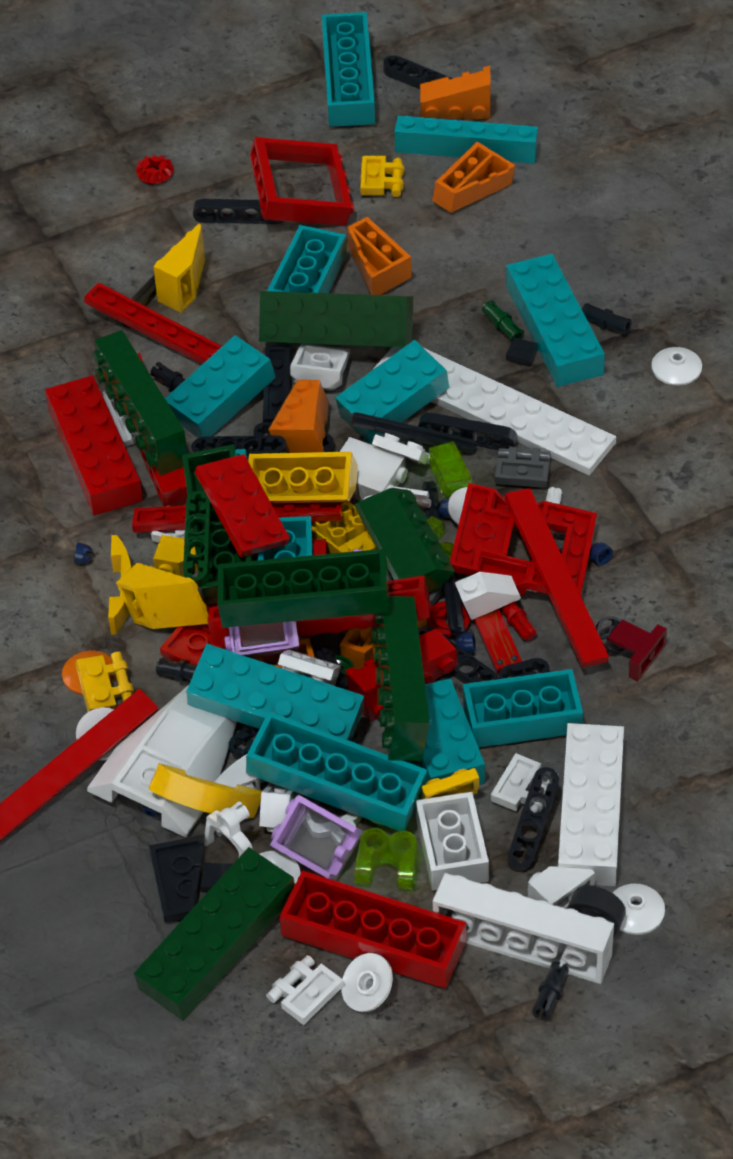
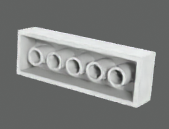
(592, 800)
(527, 927)

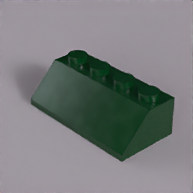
(405, 534)

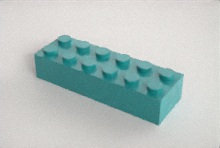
(348, 69)
(555, 320)
(250, 688)
(335, 771)

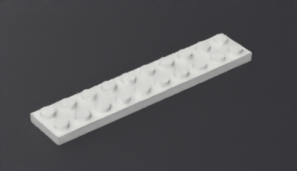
(535, 422)

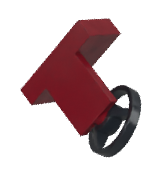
(643, 644)

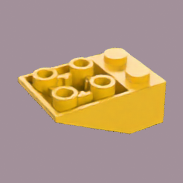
(180, 271)
(344, 534)
(161, 598)

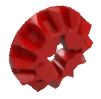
(152, 175)
(438, 616)

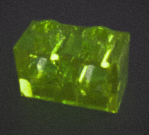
(448, 468)

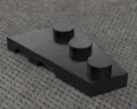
(177, 874)

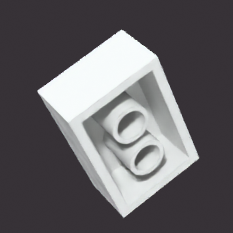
(452, 838)

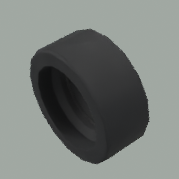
(600, 900)

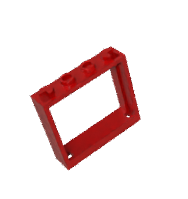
(300, 209)

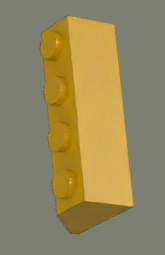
(306, 476)

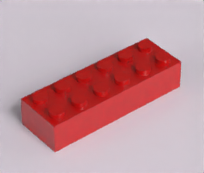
(93, 445)
(363, 922)

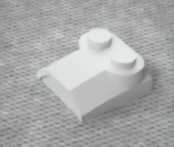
(321, 364)

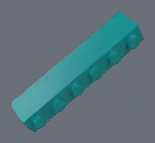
(456, 137)

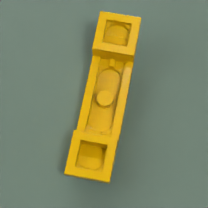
(118, 610)
(200, 793)

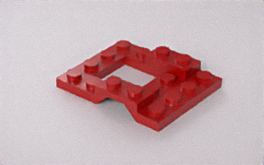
(486, 534)

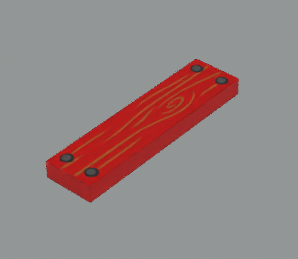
(497, 640)

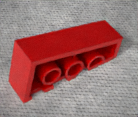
(437, 659)

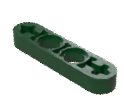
(200, 538)

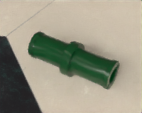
(502, 320)

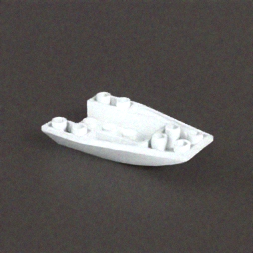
(173, 737)

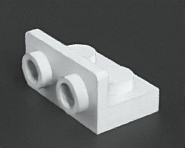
(309, 666)

